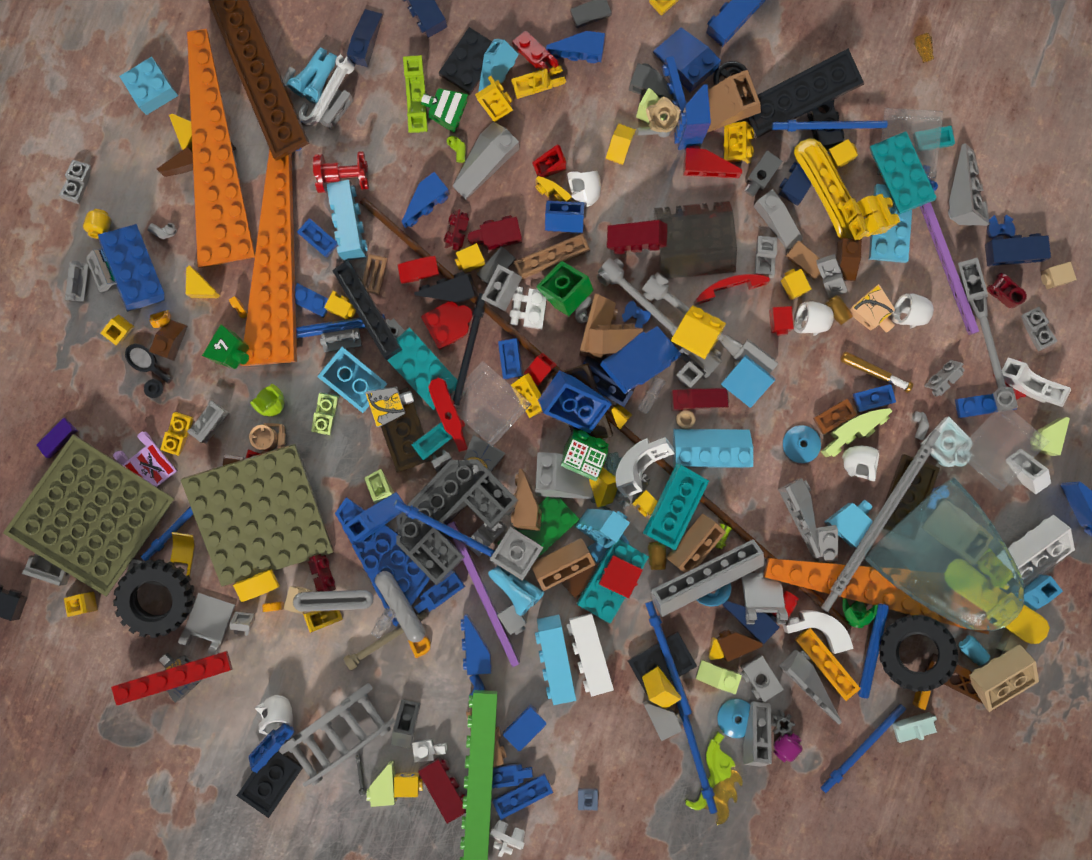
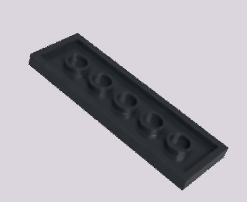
(806, 91)

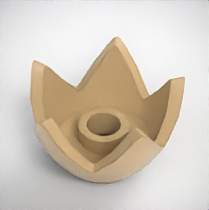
(654, 113)

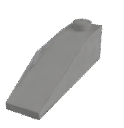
(488, 154)
(799, 503)
(805, 676)

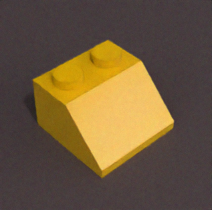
(698, 332)

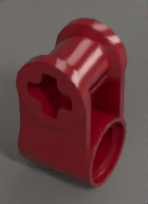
(1003, 290)

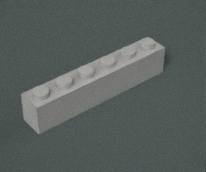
(707, 577)

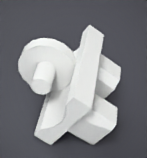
(515, 840)

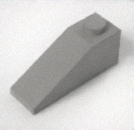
(778, 219)
(757, 741)

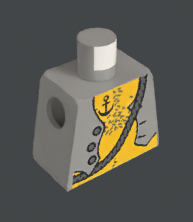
(387, 404)

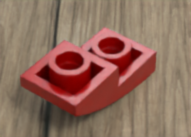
(417, 269)

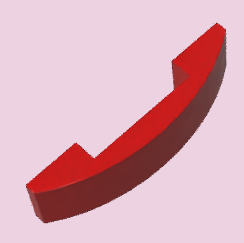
(752, 280)

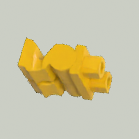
(876, 214)

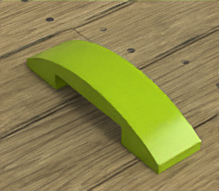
(414, 91)

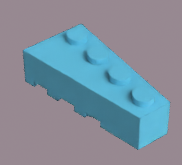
(601, 524)
(556, 660)

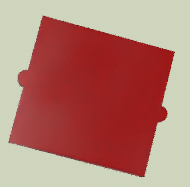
(620, 576)

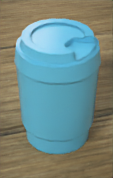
(974, 650)

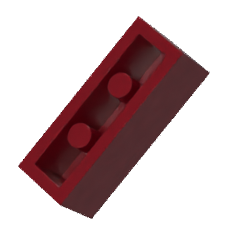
(637, 236)
(443, 788)

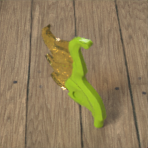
(721, 780)

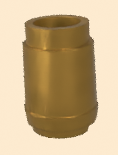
(840, 309)
(657, 555)

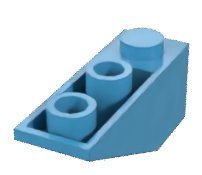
(1041, 592)

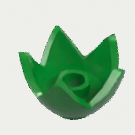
(858, 614)

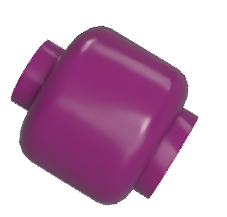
(787, 747)

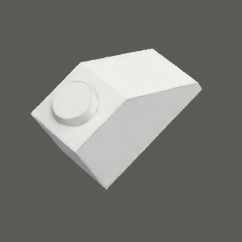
(1035, 476)

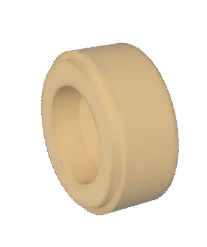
(685, 419)

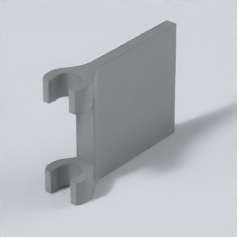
(763, 596)
(208, 621)

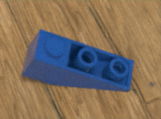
(581, 46)
(427, 195)
(373, 518)
(477, 653)

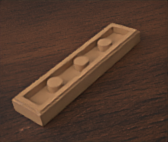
(551, 256)

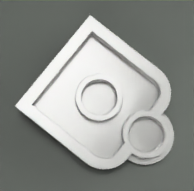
(947, 444)

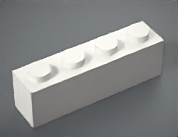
(591, 654)

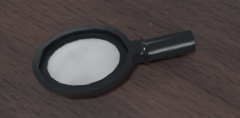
(144, 361)

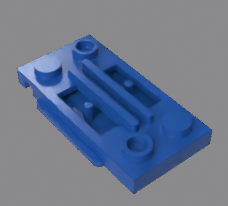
(641, 359)

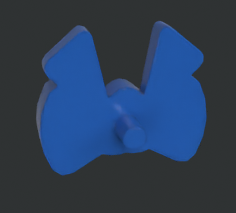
(995, 229)
(642, 316)

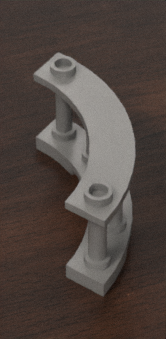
(324, 723)

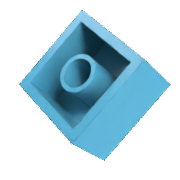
(148, 85)

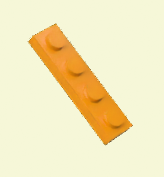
(827, 664)

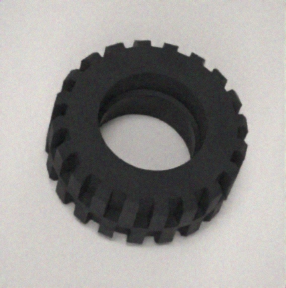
(139, 619)
(909, 679)

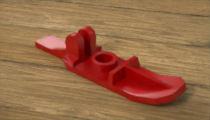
(443, 405)

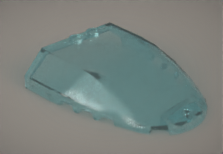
(952, 561)

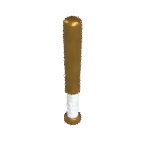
(875, 371)

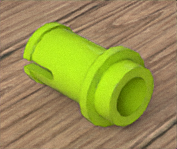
(721, 543)

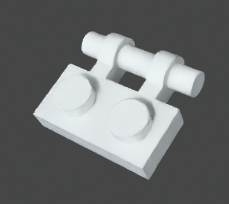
(534, 309)

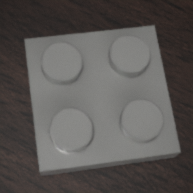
(516, 553)

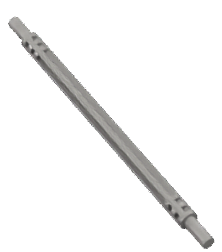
(880, 521)

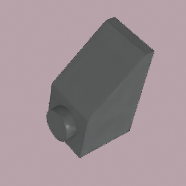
(405, 724)

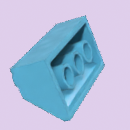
(713, 448)

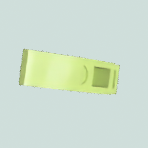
(860, 425)

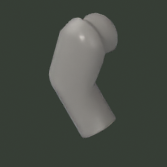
(163, 233)
(581, 313)
(923, 424)

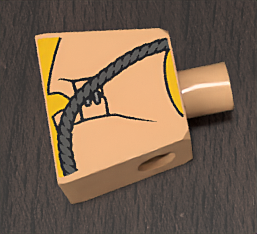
(874, 310)

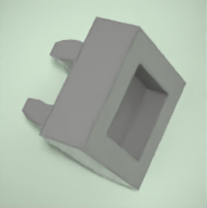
(441, 461)
(242, 622)

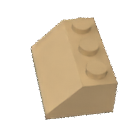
(1004, 677)

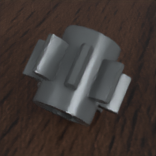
(787, 728)

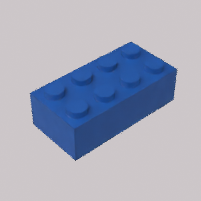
(131, 267)

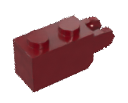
(497, 233)

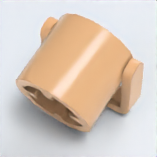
(266, 438)

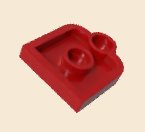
(448, 323)

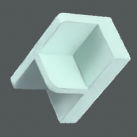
(915, 727)

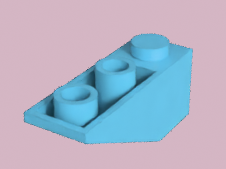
(497, 62)

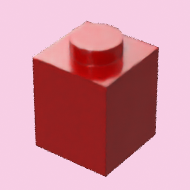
(781, 320)
(540, 368)

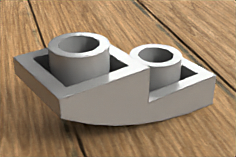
(76, 182)
(1037, 328)

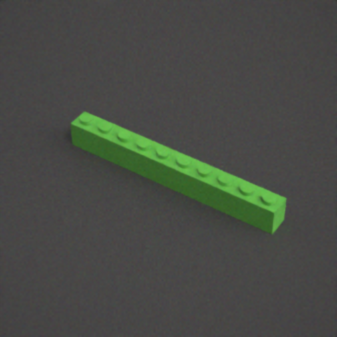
(480, 775)

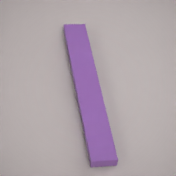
(949, 268)
(486, 600)

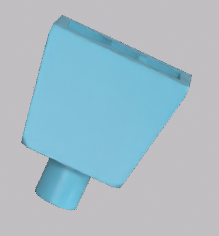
(852, 522)

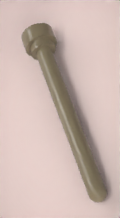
(353, 660)

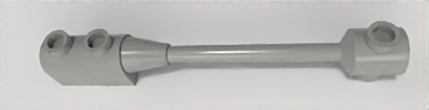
(612, 273)
(657, 289)
(977, 297)

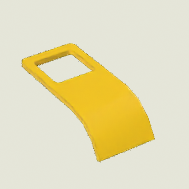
(183, 549)

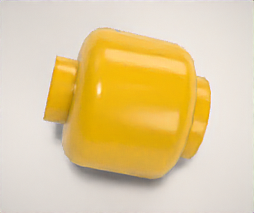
(97, 222)

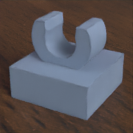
(587, 799)

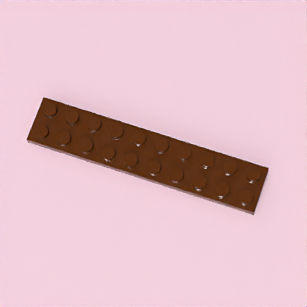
(259, 76)

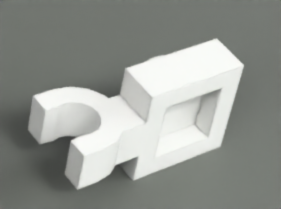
(425, 750)

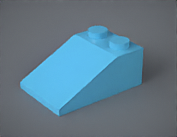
(350, 378)

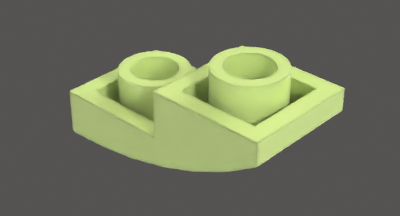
(325, 413)

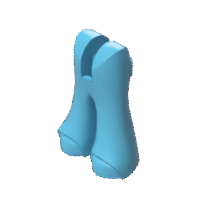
(313, 77)
(521, 593)

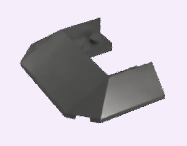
(443, 499)

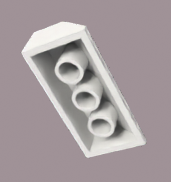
(1042, 548)

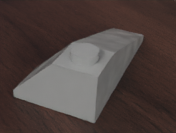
(965, 196)

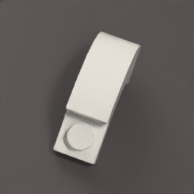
(1024, 380)
(636, 461)
(834, 631)

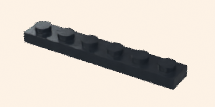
(367, 310)

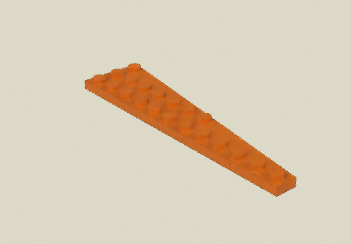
(219, 204)
(272, 303)

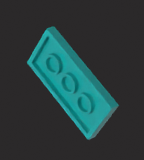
(902, 172)
(420, 366)
(676, 506)
(601, 600)

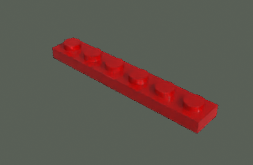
(171, 678)

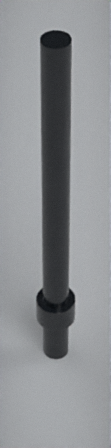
(477, 314)

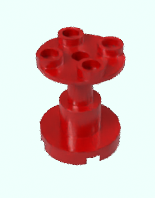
(333, 172)

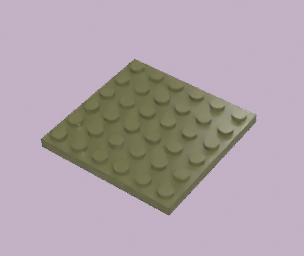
(257, 514)
(89, 515)

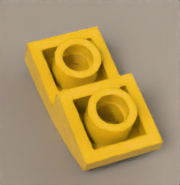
(548, 187)
(177, 434)
(256, 585)

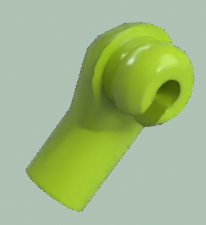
(458, 146)

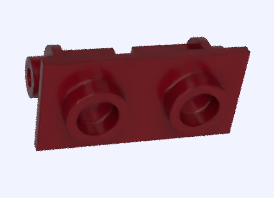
(453, 237)
(320, 565)

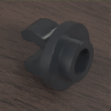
(153, 388)

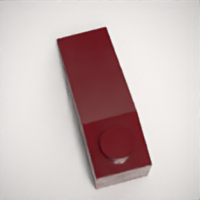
(698, 399)

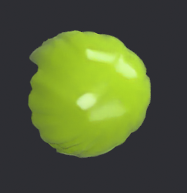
(269, 401)

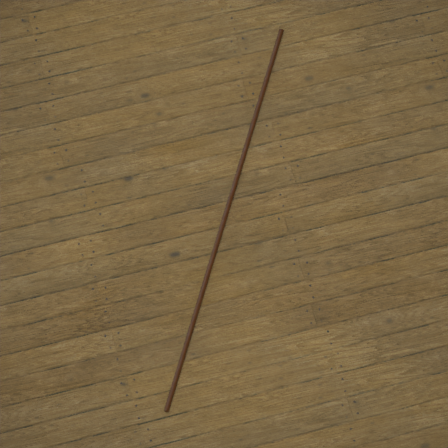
(626, 431)

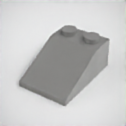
(557, 481)

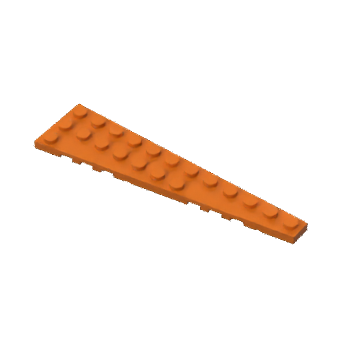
(865, 585)

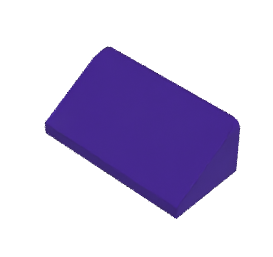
(56, 438)

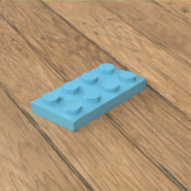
(895, 243)

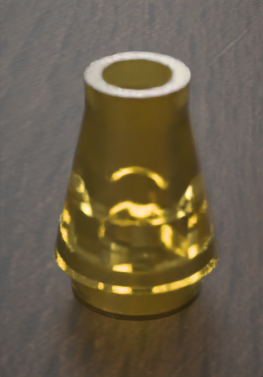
(924, 47)

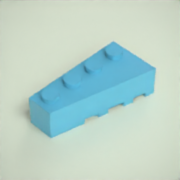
(346, 220)

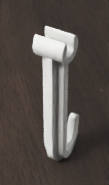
(344, 67)

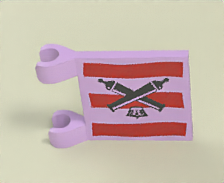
(148, 462)

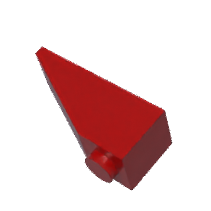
(707, 164)

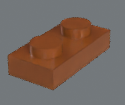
(835, 416)

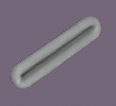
(333, 600)
(398, 602)

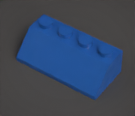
(694, 121)

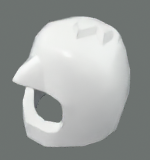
(585, 186)
(918, 310)
(817, 318)
(861, 461)
(274, 713)

